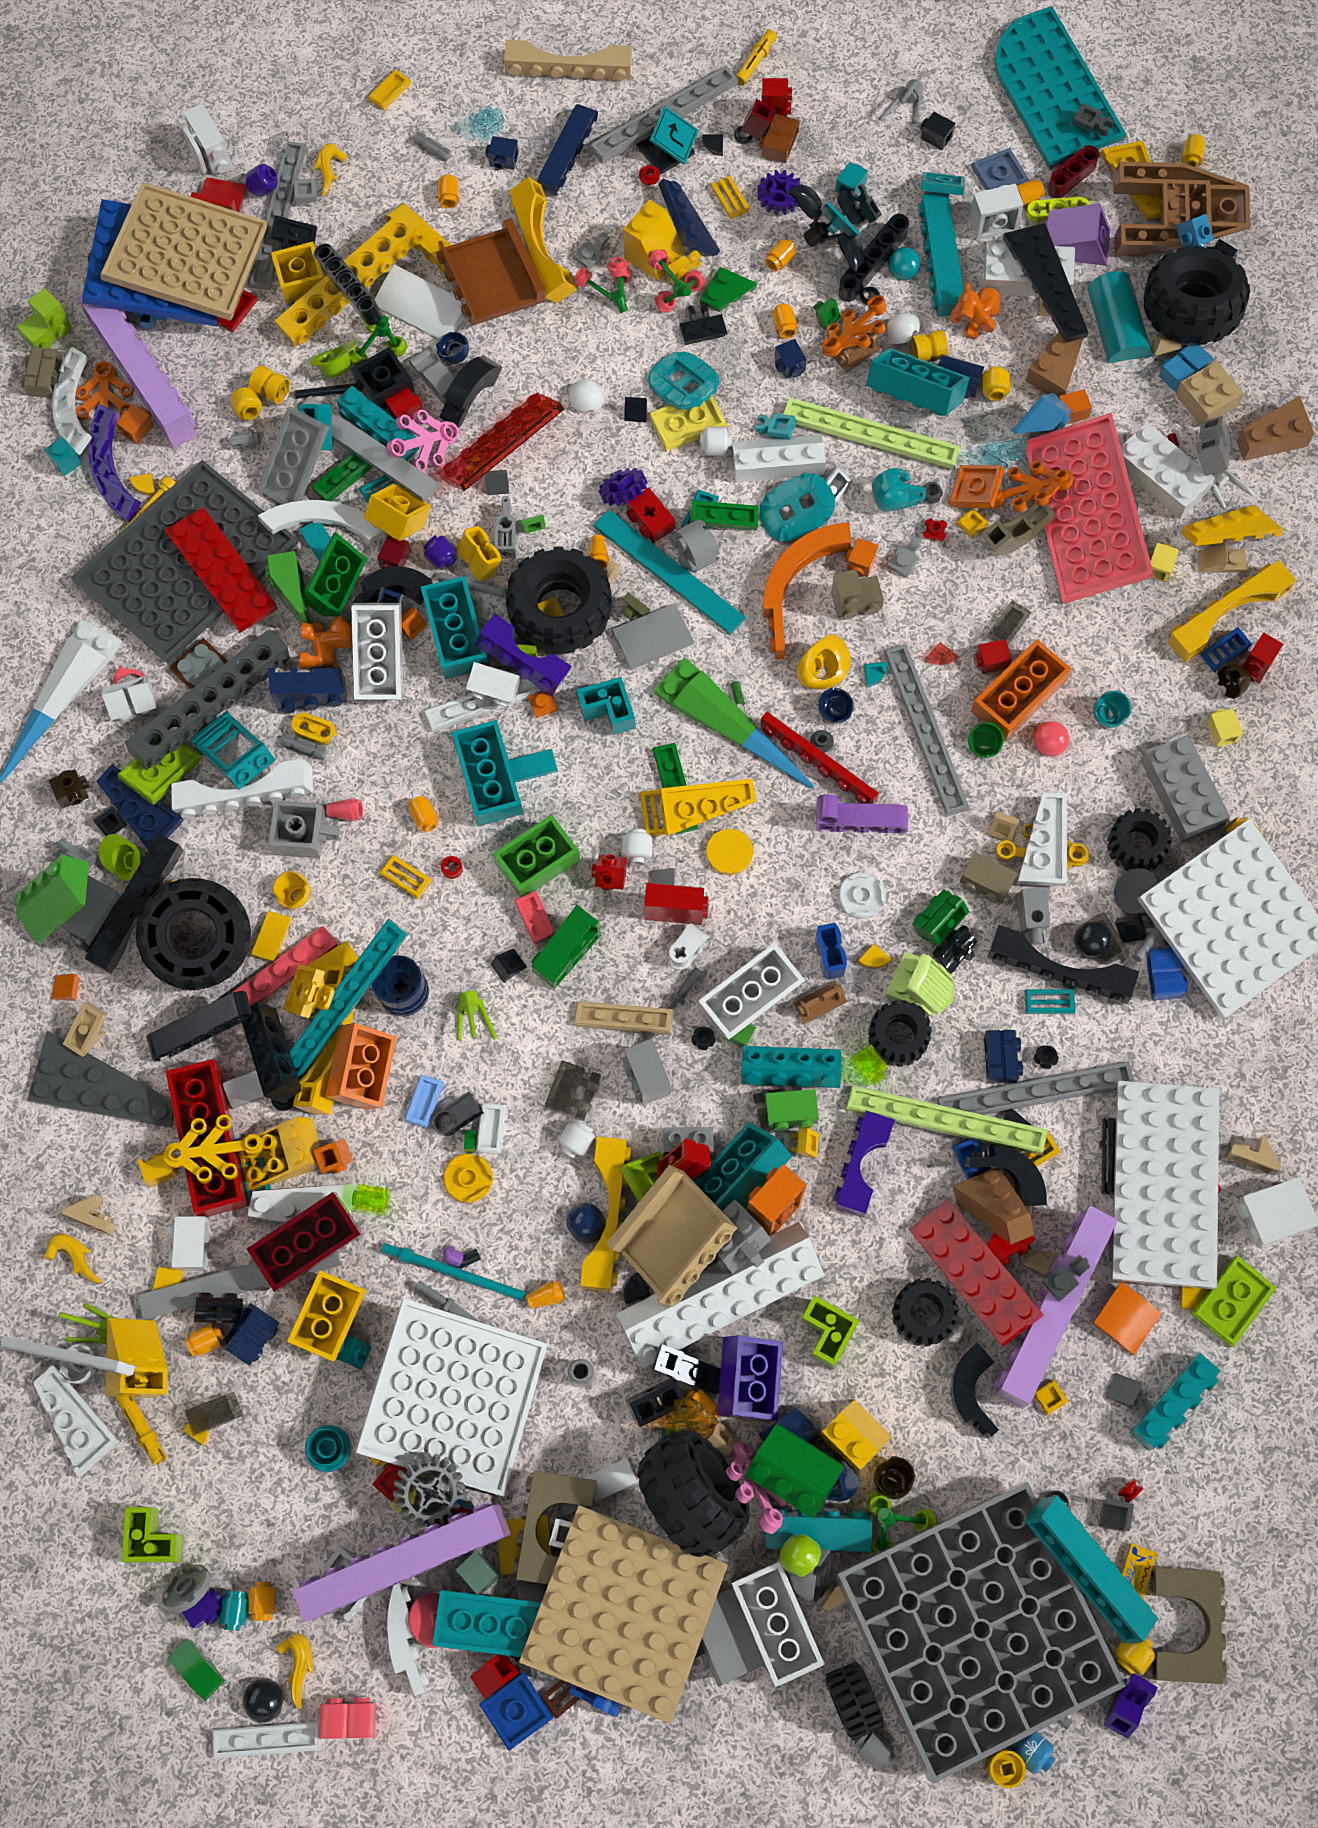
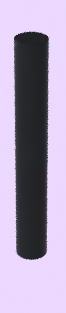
(323, 391)

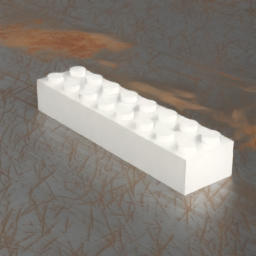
(722, 1297)

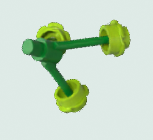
(380, 329)
(881, 1506)

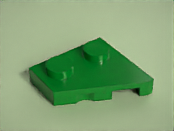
(725, 289)

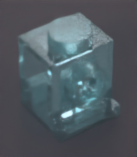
(487, 122)

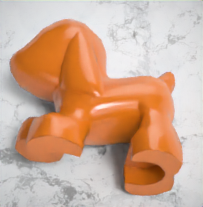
(977, 309)
(325, 642)

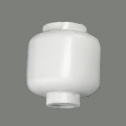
(715, 441)
(637, 846)
(577, 1138)

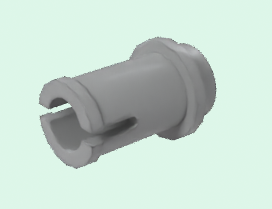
(245, 440)

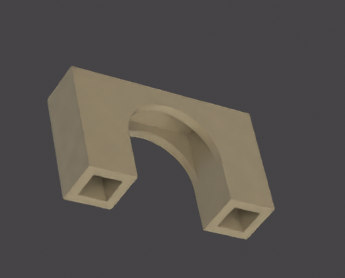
(545, 1492)
(1205, 1661)

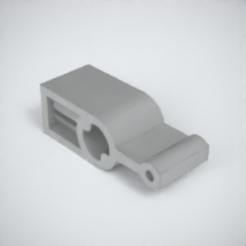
(433, 373)
(508, 534)

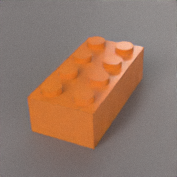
(1021, 689)
(776, 1199)

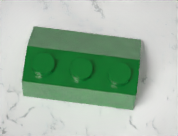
(334, 577)
(794, 1470)

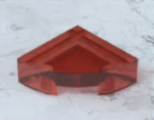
(941, 655)

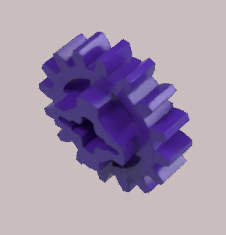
(778, 196)
(623, 486)

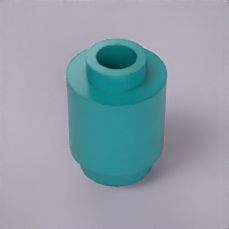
(234, 1610)

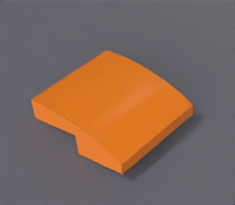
(1127, 1318)

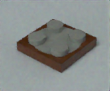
(197, 663)

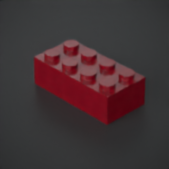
(304, 1241)

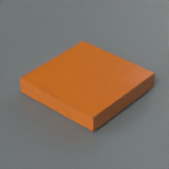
(976, 486)

